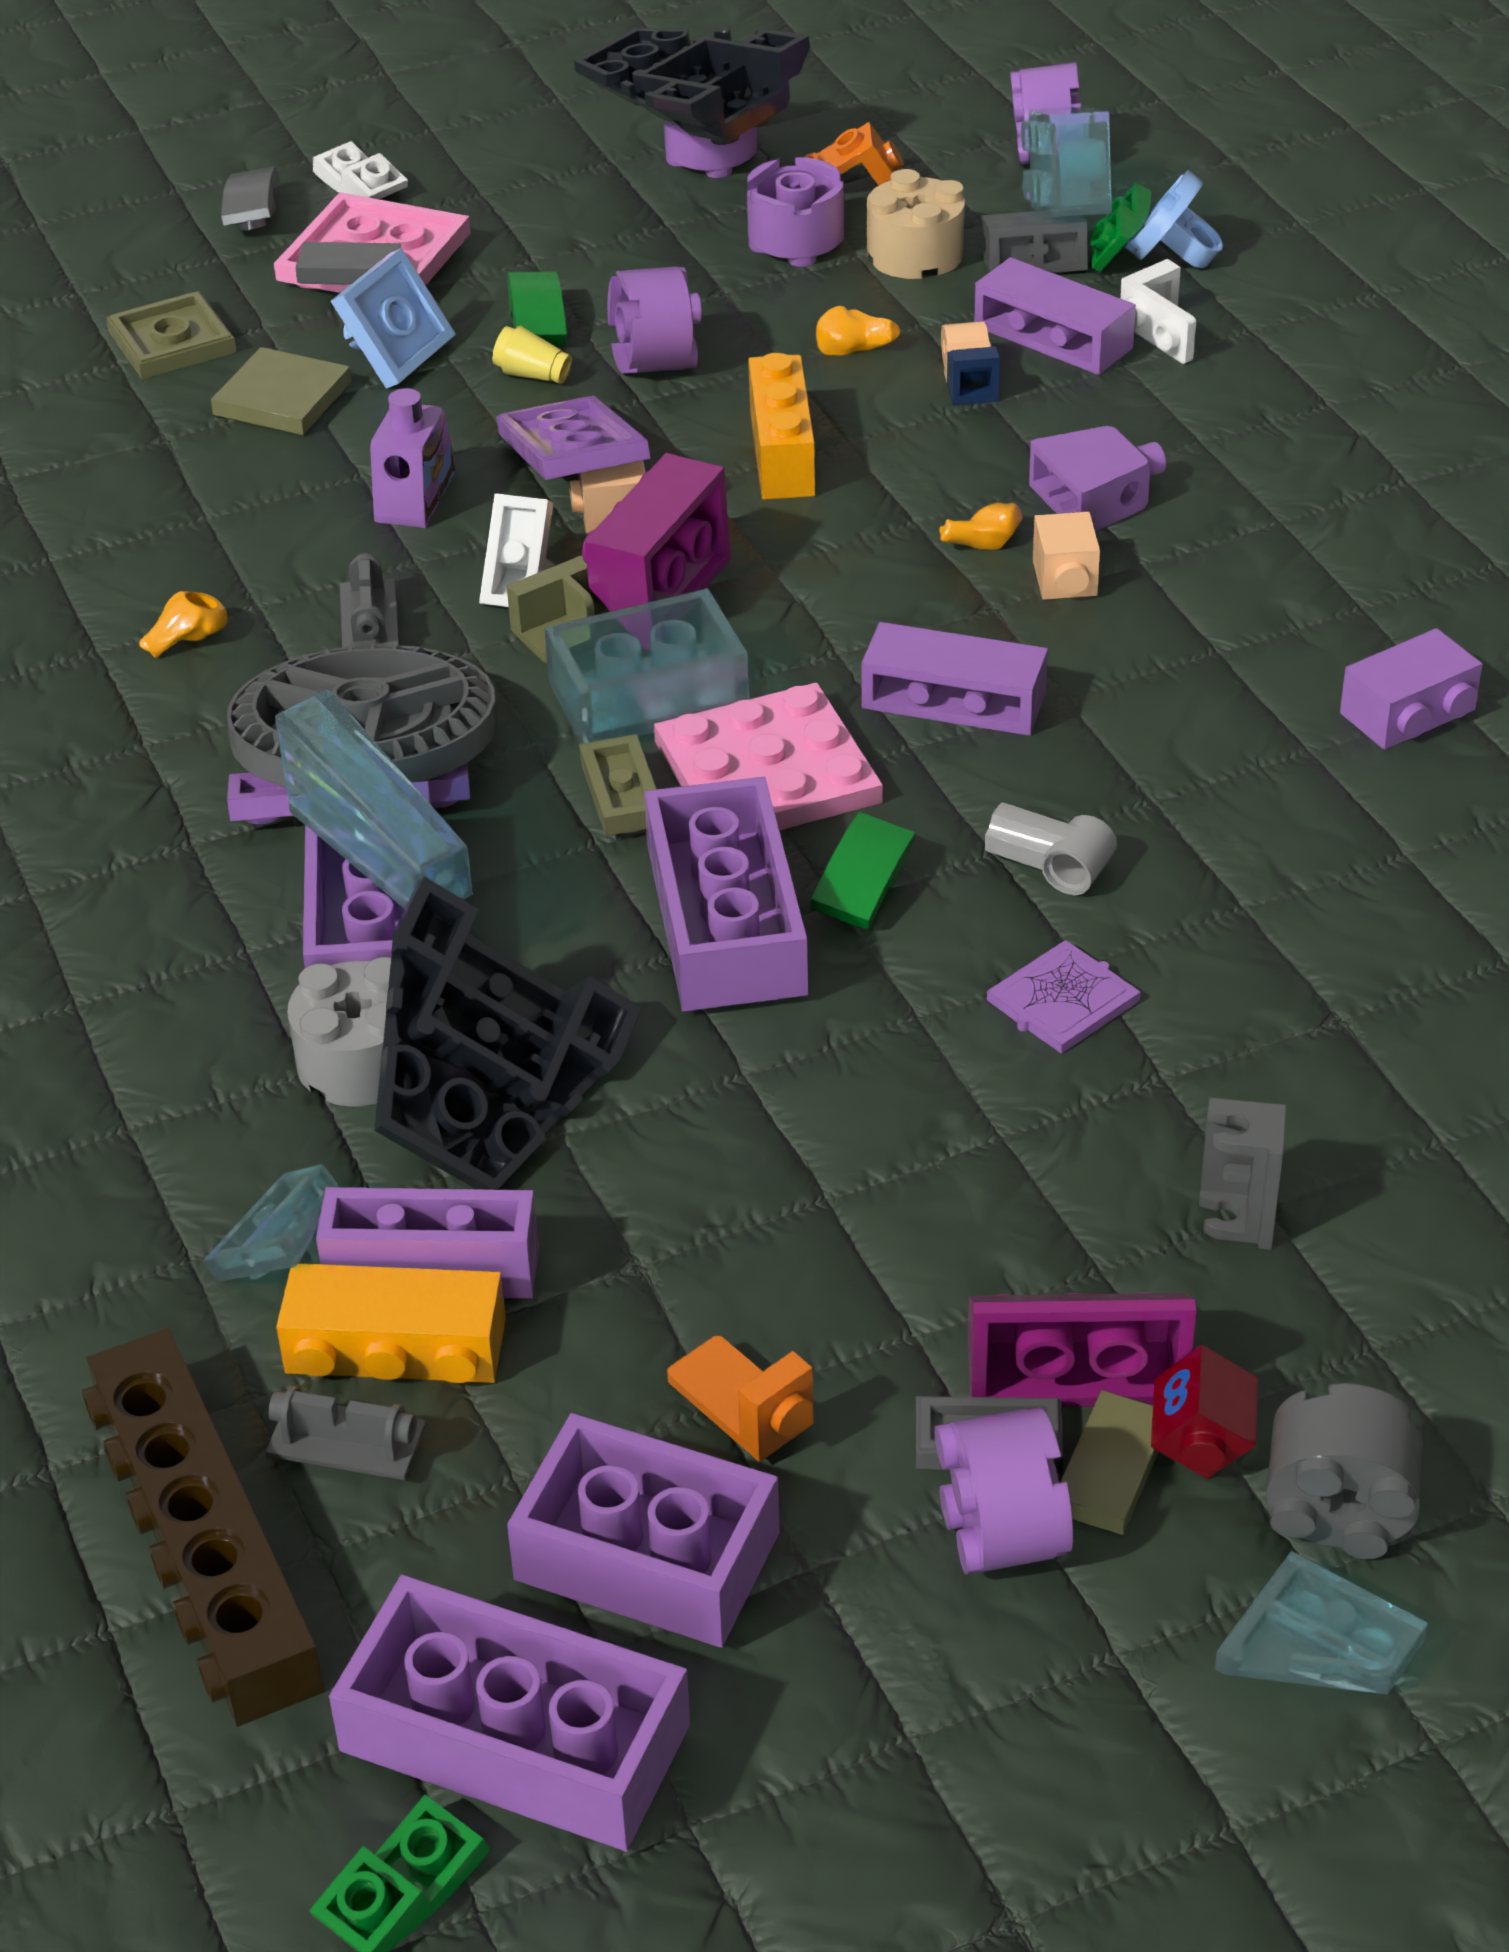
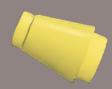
(529, 356)

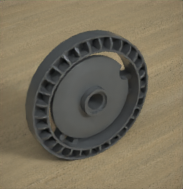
(390, 690)

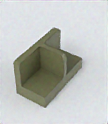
(551, 599)

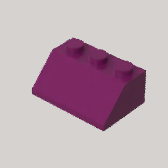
(662, 536)
(1076, 1344)

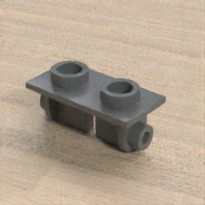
(368, 605)
(347, 1438)

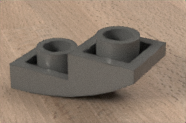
(250, 198)

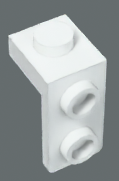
(1157, 310)

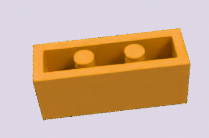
(781, 426)
(392, 1323)

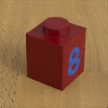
(1204, 1412)

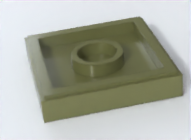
(170, 334)
(281, 390)

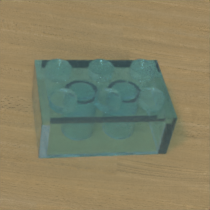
(1068, 161)
(645, 665)

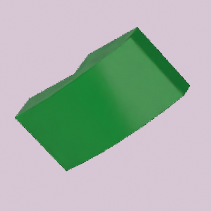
(1120, 227)
(538, 305)
(862, 870)
(398, 1888)

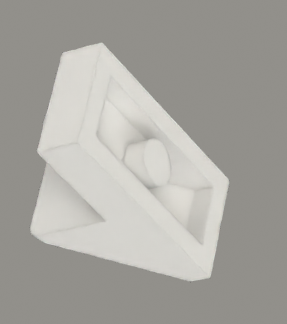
(515, 545)

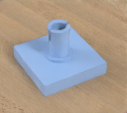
(392, 318)

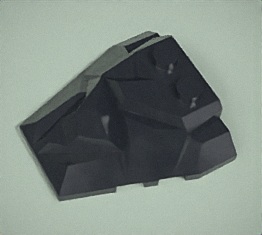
(703, 84)
(482, 1047)

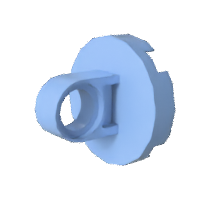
(1178, 226)

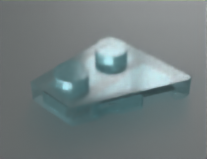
(275, 1228)
(1321, 1633)

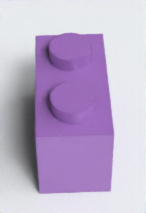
(1410, 688)

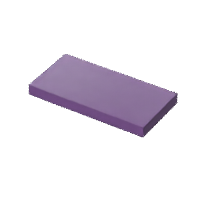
(572, 437)

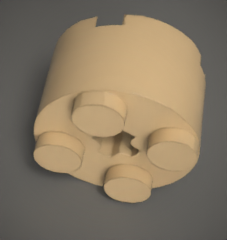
(915, 225)

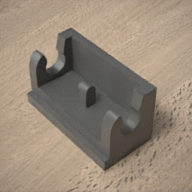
(1036, 239)
(1242, 1169)

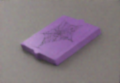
(1063, 996)

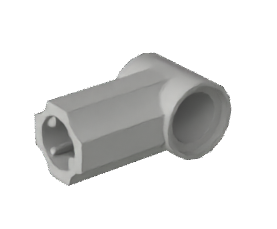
(1065, 852)

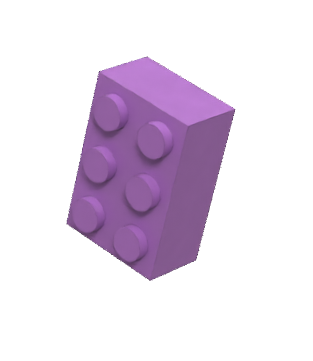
(645, 1529)

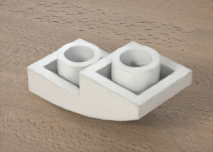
(354, 173)

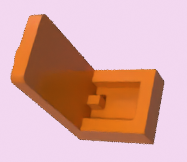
(866, 147)
(748, 1404)

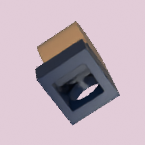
(970, 357)

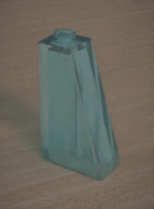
(364, 803)

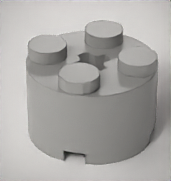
(340, 1028)

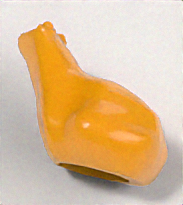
(850, 331)
(986, 529)
(185, 617)

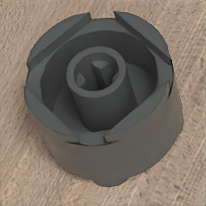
(1345, 1469)

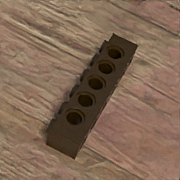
(203, 1529)

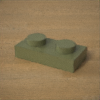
(617, 782)

